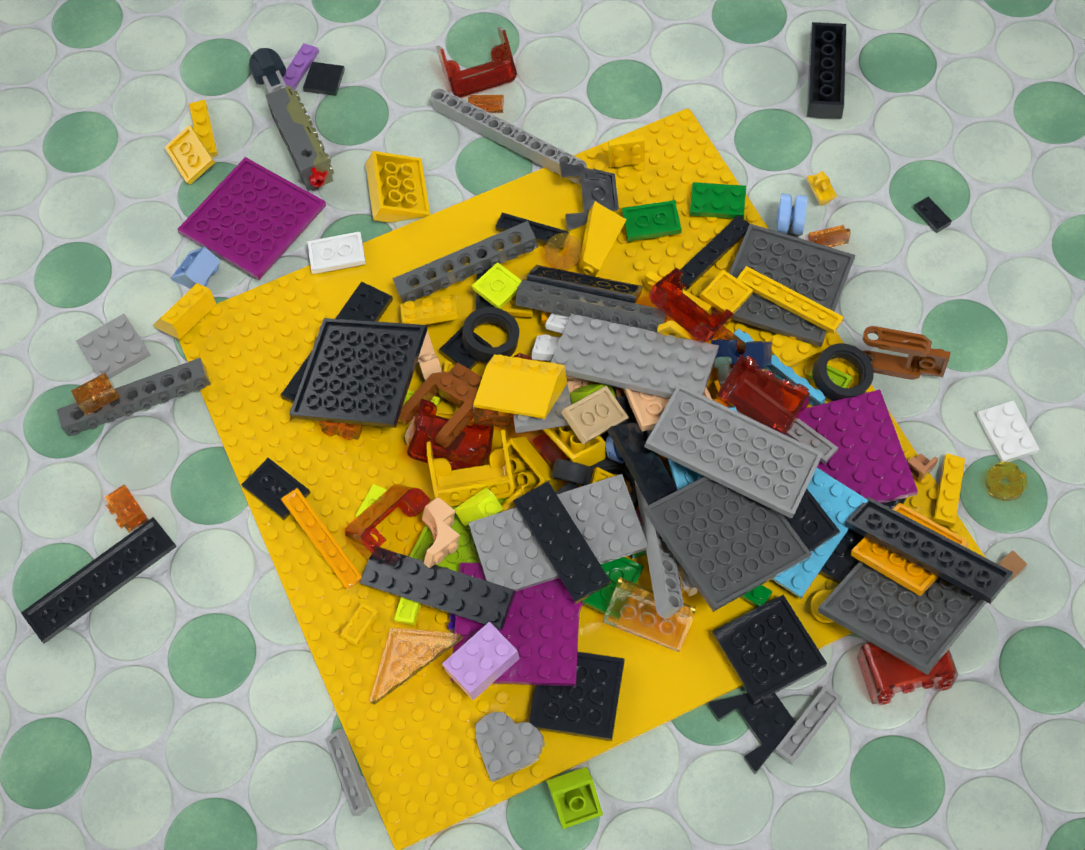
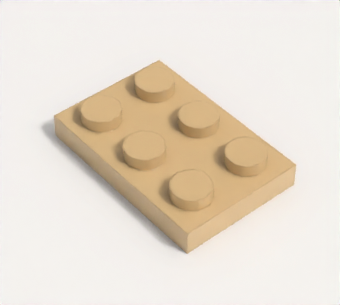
(594, 415)

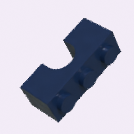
(759, 350)

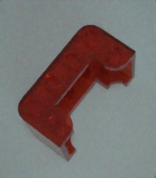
(889, 675)

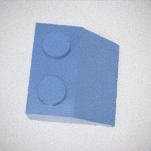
(196, 268)

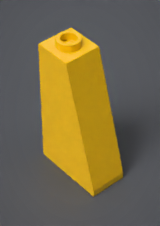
(599, 237)

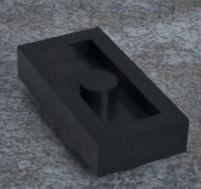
(932, 214)

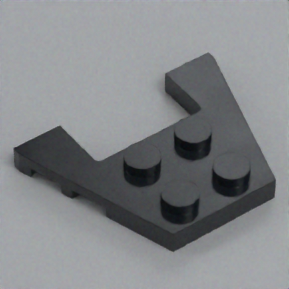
(595, 187)
(766, 720)

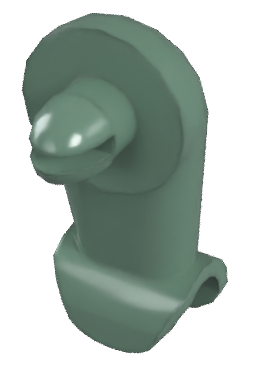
(724, 369)

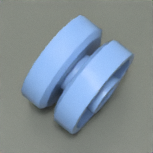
(791, 214)

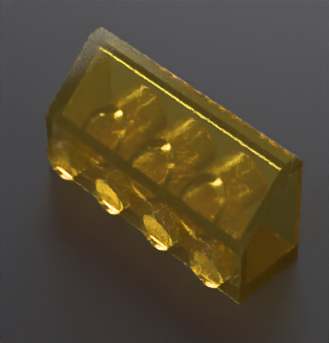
(634, 611)

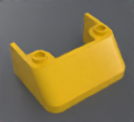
(459, 485)

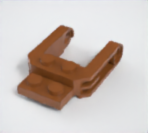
(920, 357)
(459, 388)

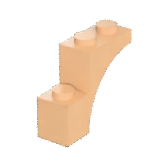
(427, 359)
(440, 519)

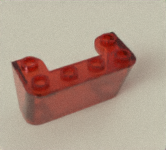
(763, 396)
(406, 498)

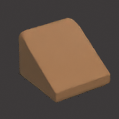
(1013, 563)

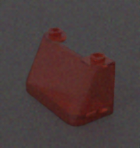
(670, 299)
(468, 449)

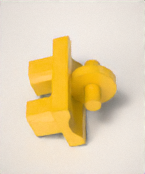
(822, 188)

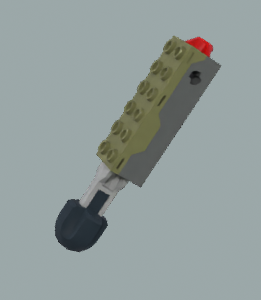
(291, 120)

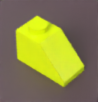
(478, 506)

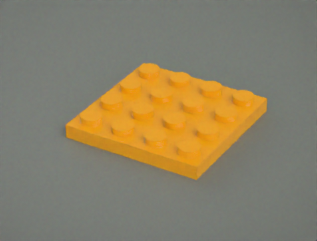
(895, 566)

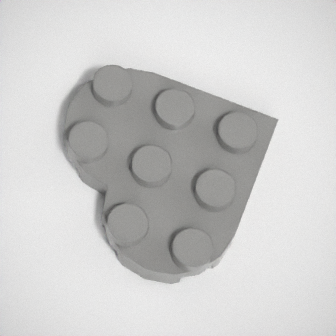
(507, 745)

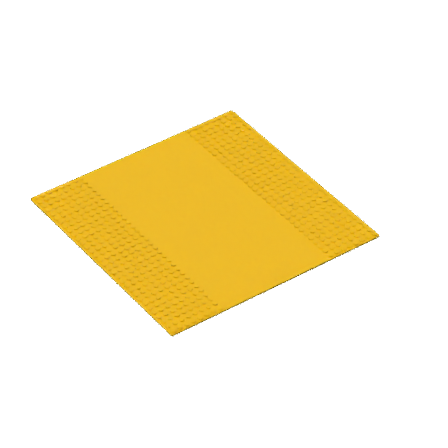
(421, 737)

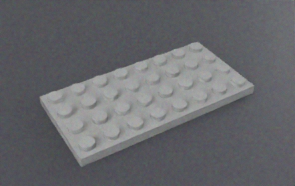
(633, 357)
(734, 450)
(601, 514)

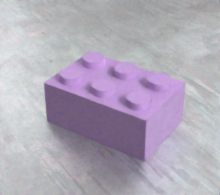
(481, 661)

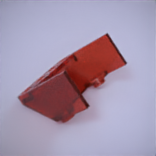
(484, 76)

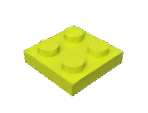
(497, 286)

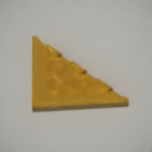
(406, 655)

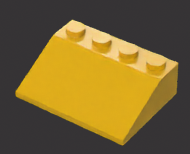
(396, 187)
(520, 386)

